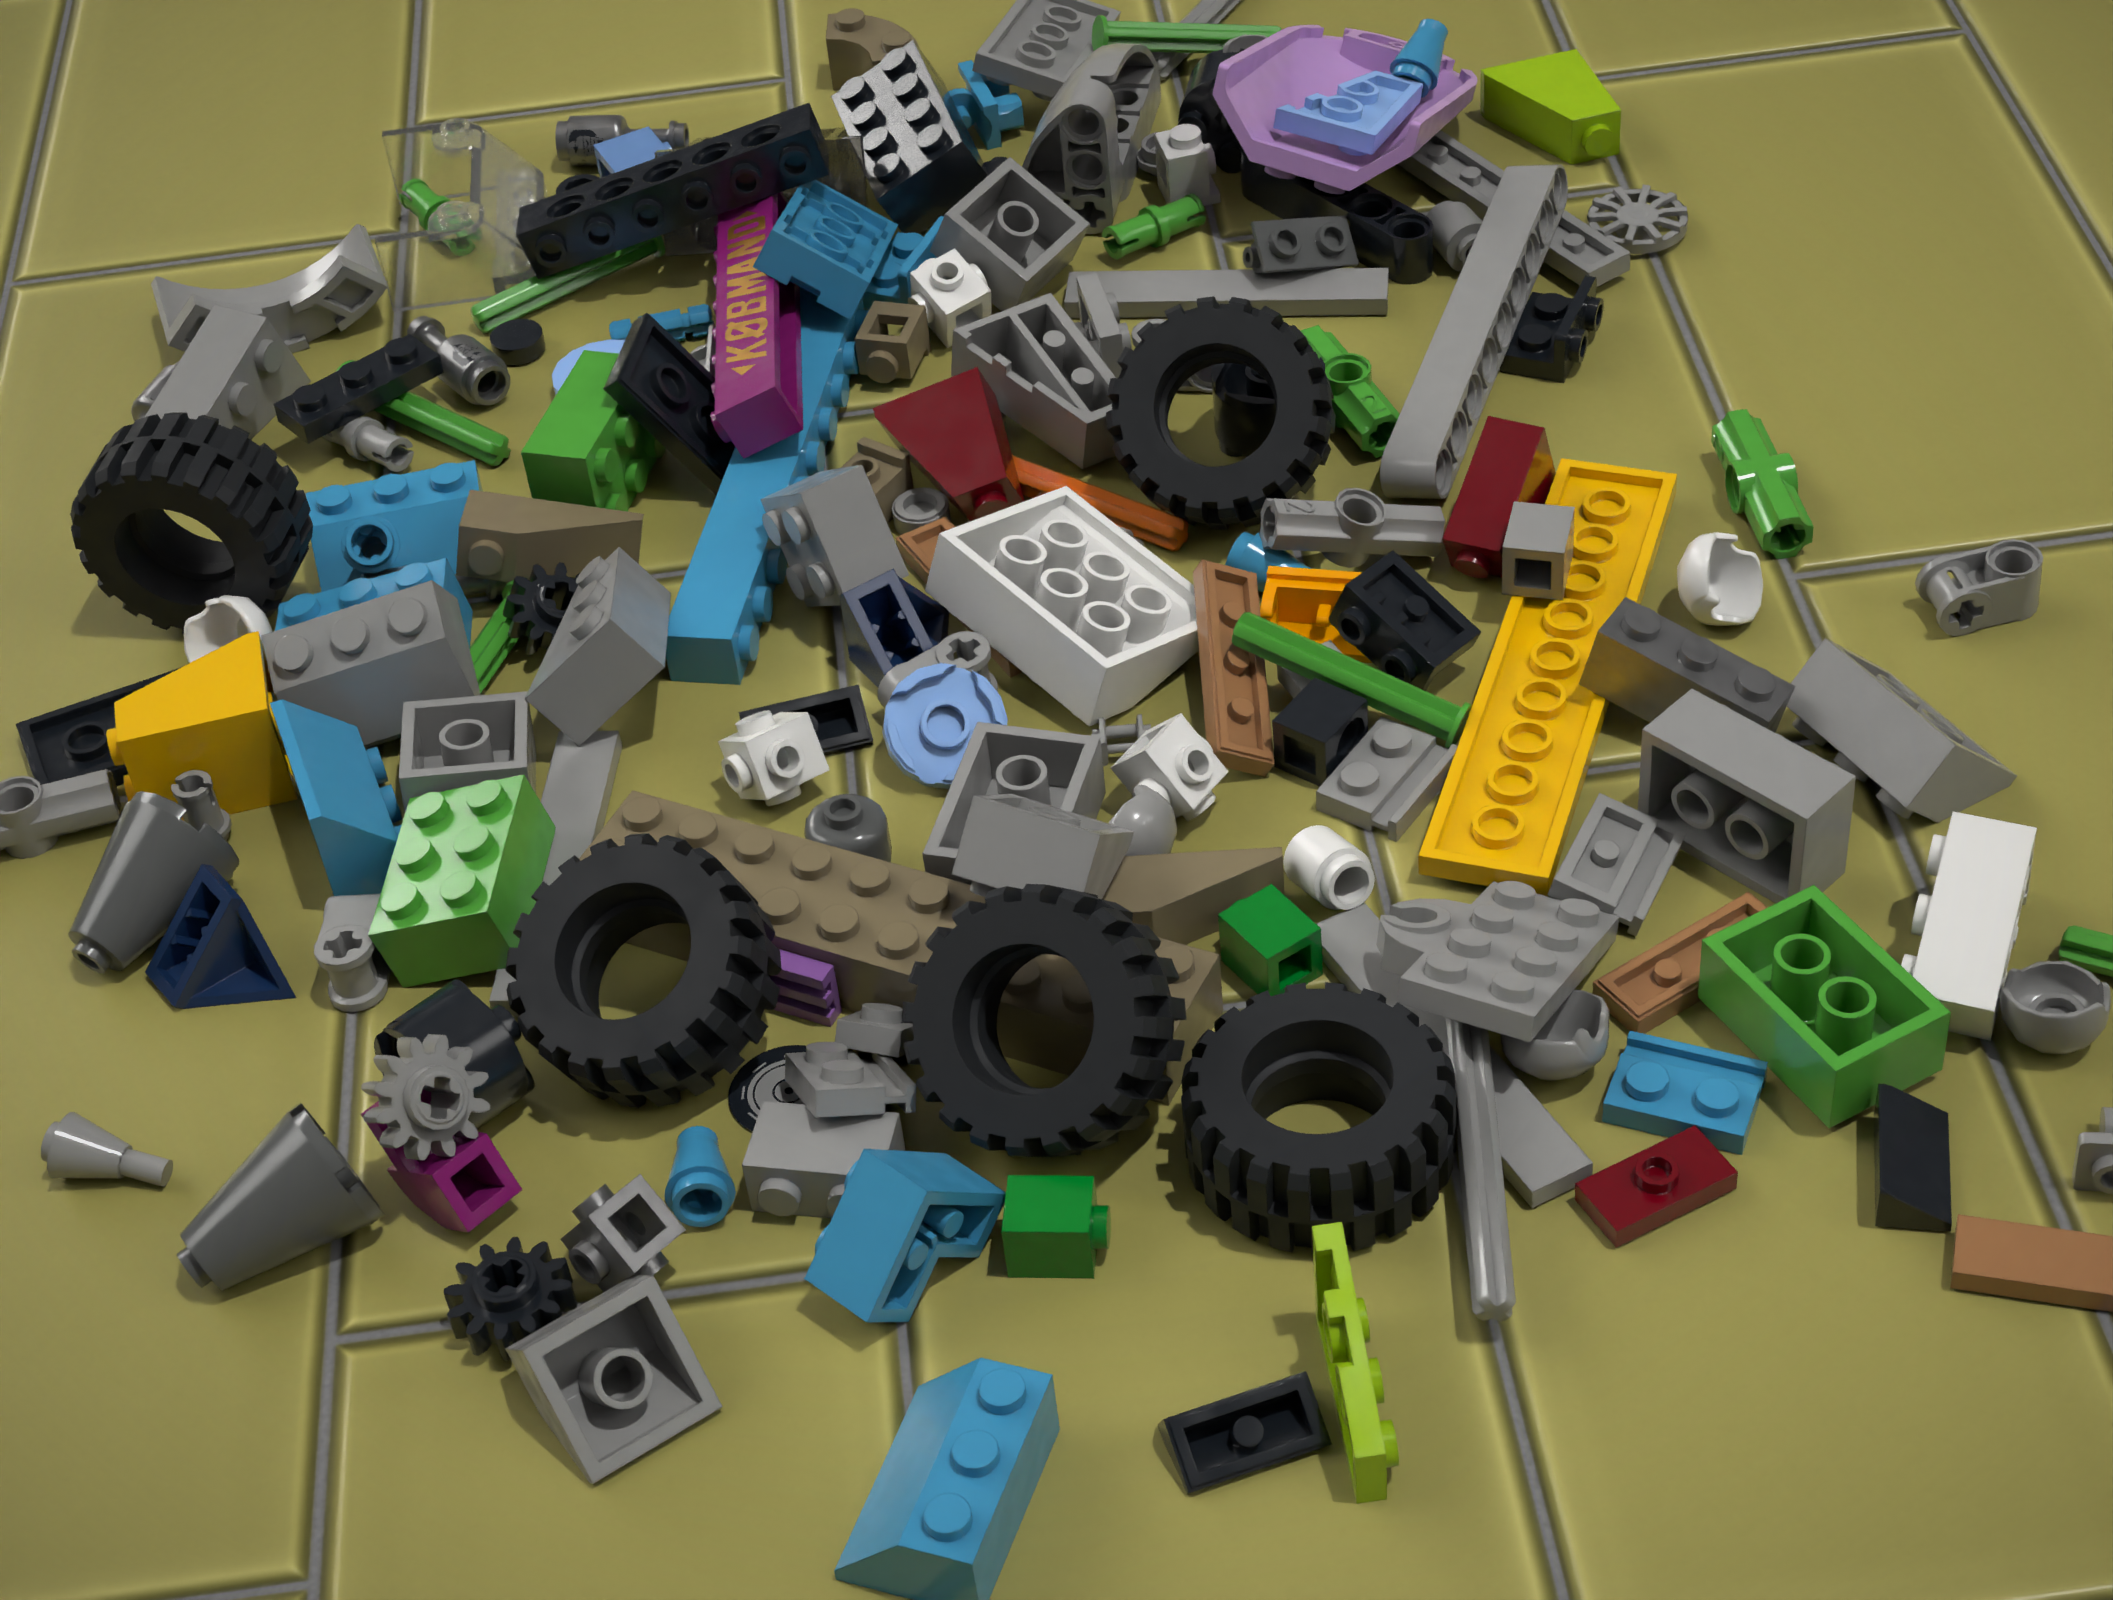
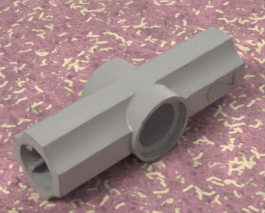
(1351, 527)
(38, 814)

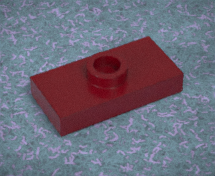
(1655, 1186)

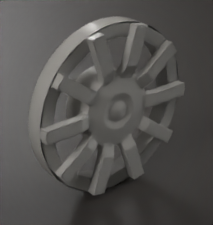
(1638, 221)

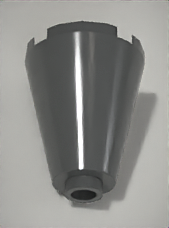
(143, 881)
(277, 1206)

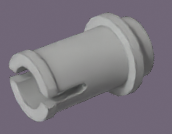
(196, 794)

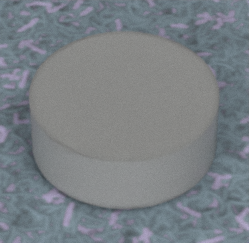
(919, 508)

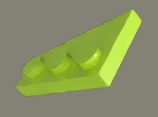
(1352, 1375)

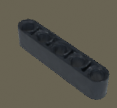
(1380, 226)

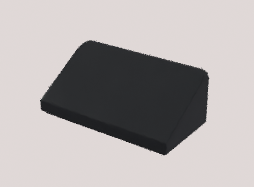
(835, 715)
(1911, 1162)
(1245, 1432)

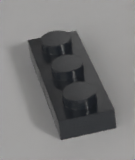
(358, 388)

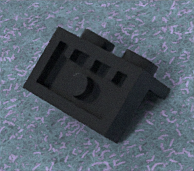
(1554, 333)
(1402, 622)

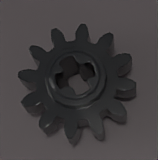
(539, 605)
(508, 1296)

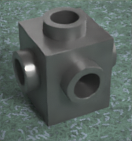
(621, 1234)

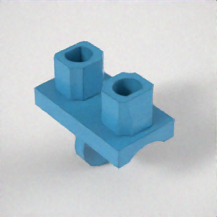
(986, 106)

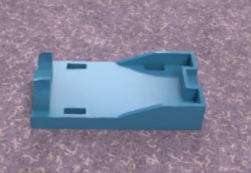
(826, 246)

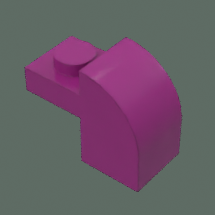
(453, 1189)

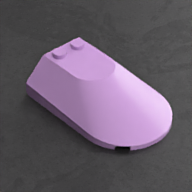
(1306, 62)

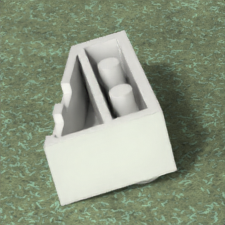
(1971, 917)

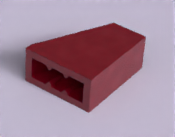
(957, 442)
(1507, 467)

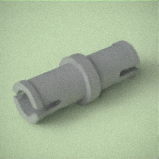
(368, 440)

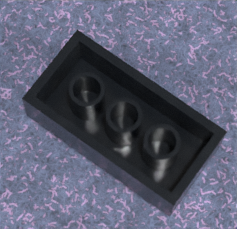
(912, 138)

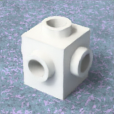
(952, 293)
(772, 756)
(1174, 764)

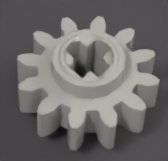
(416, 1123)

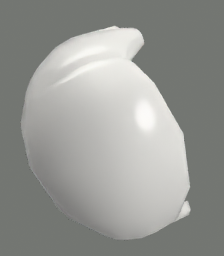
(1720, 581)
(221, 623)

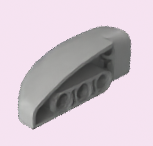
(1094, 130)

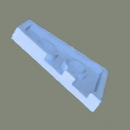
(1357, 116)

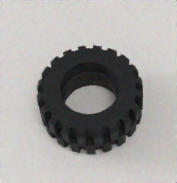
(1172, 355)
(205, 475)
(584, 923)
(959, 1010)
(1308, 1050)

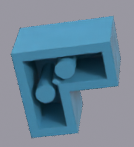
(895, 1225)

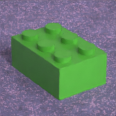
(588, 444)
(461, 880)
(1822, 1005)

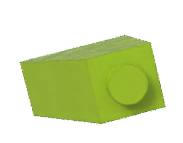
(1553, 105)

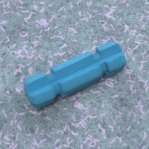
(676, 324)

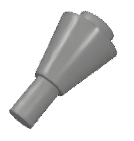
(87, 1151)

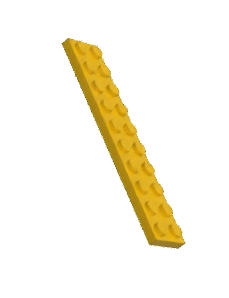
(1531, 720)

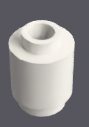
(1329, 868)

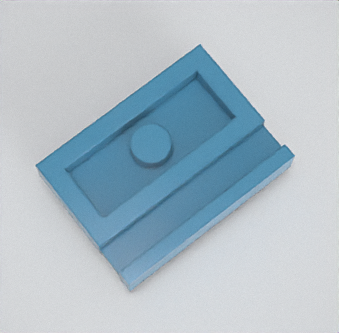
(1677, 1085)

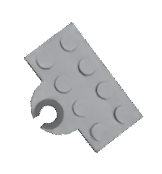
(1040, 44)
(1495, 960)

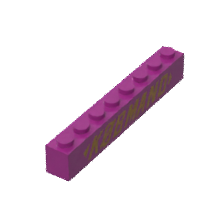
(754, 335)

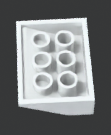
(1068, 601)

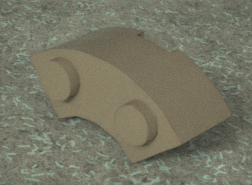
(859, 43)

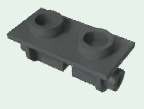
(1300, 245)

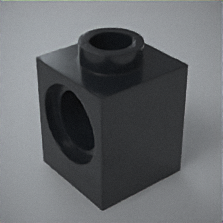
(1318, 730)

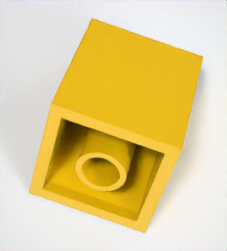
(209, 720)

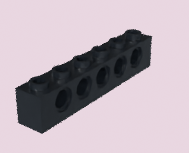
(673, 191)

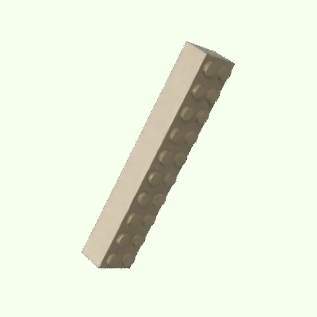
(874, 926)

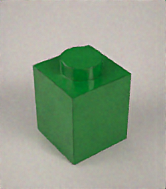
(1270, 942)
(1053, 1226)

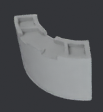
(299, 307)

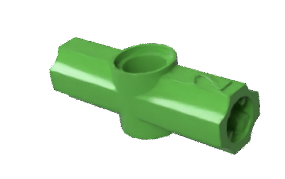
(1357, 400)
(1762, 484)

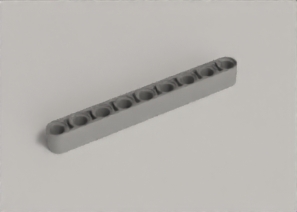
(1474, 334)

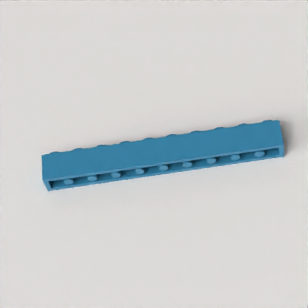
(735, 562)

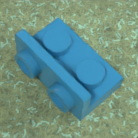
(901, 257)

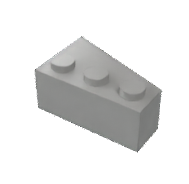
(232, 372)
(1042, 376)
(603, 647)

